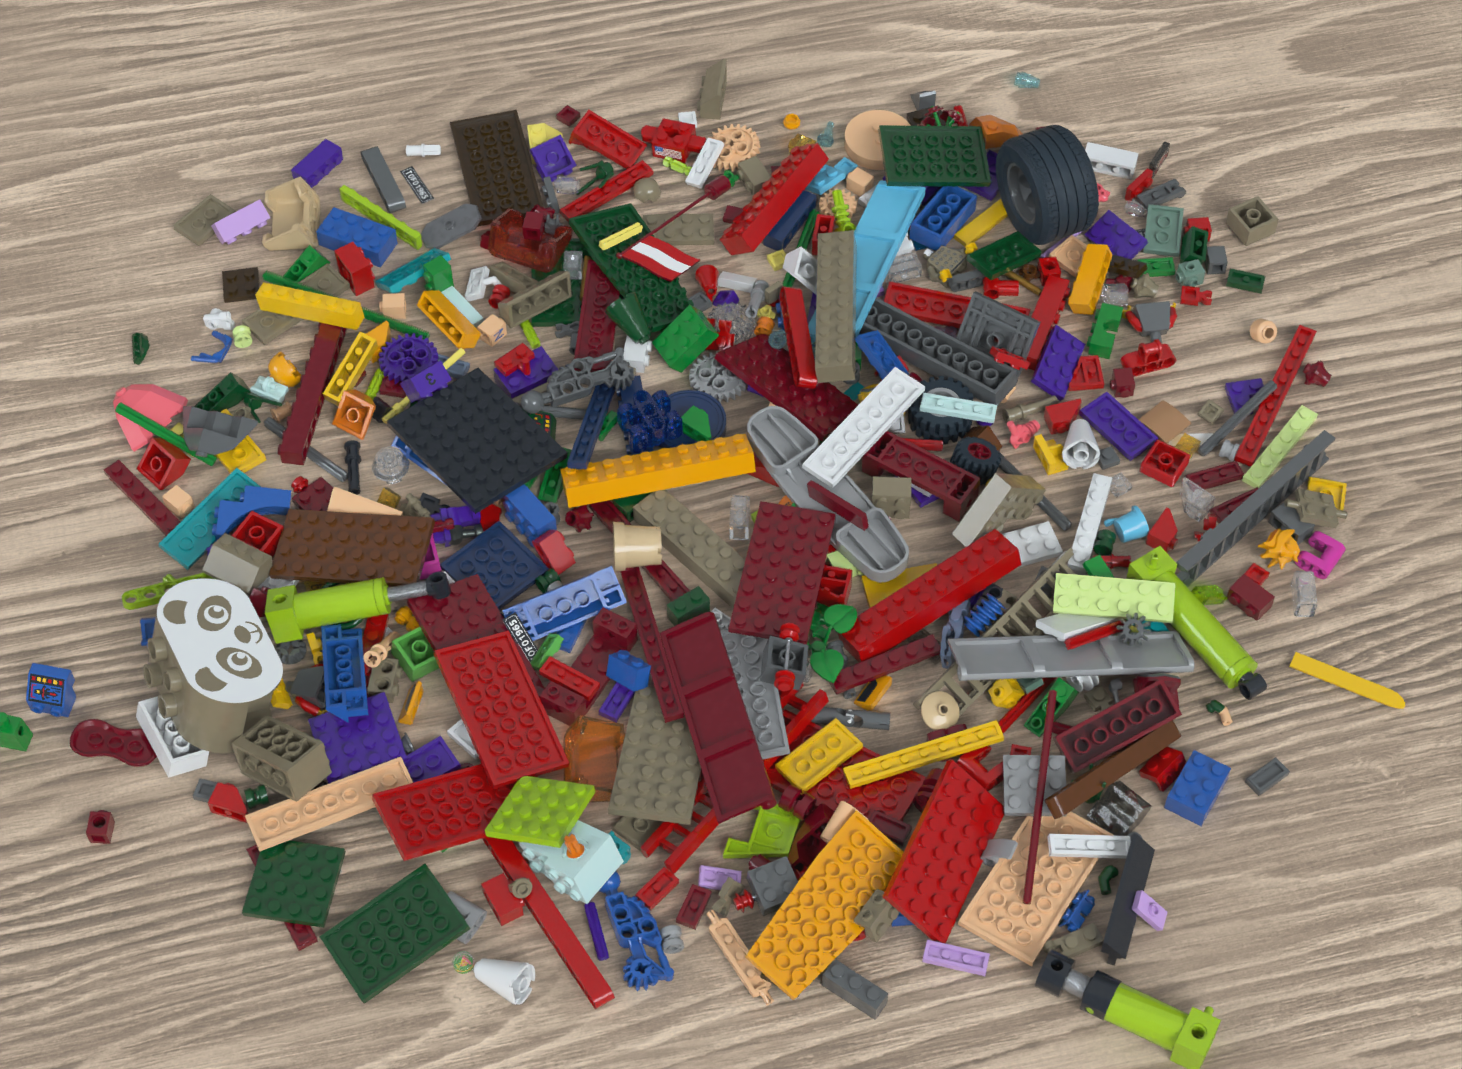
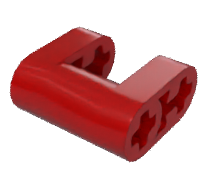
(971, 764)

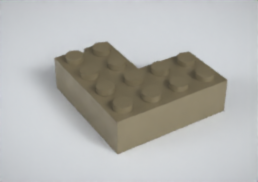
(1002, 499)

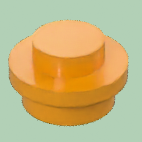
(791, 121)

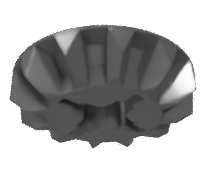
(296, 655)

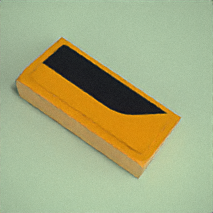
(873, 693)
(411, 704)

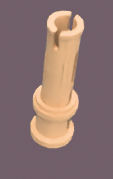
(380, 651)

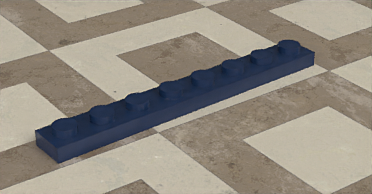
(591, 427)

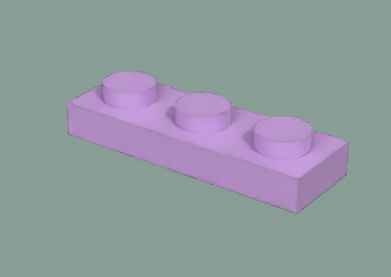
(956, 957)

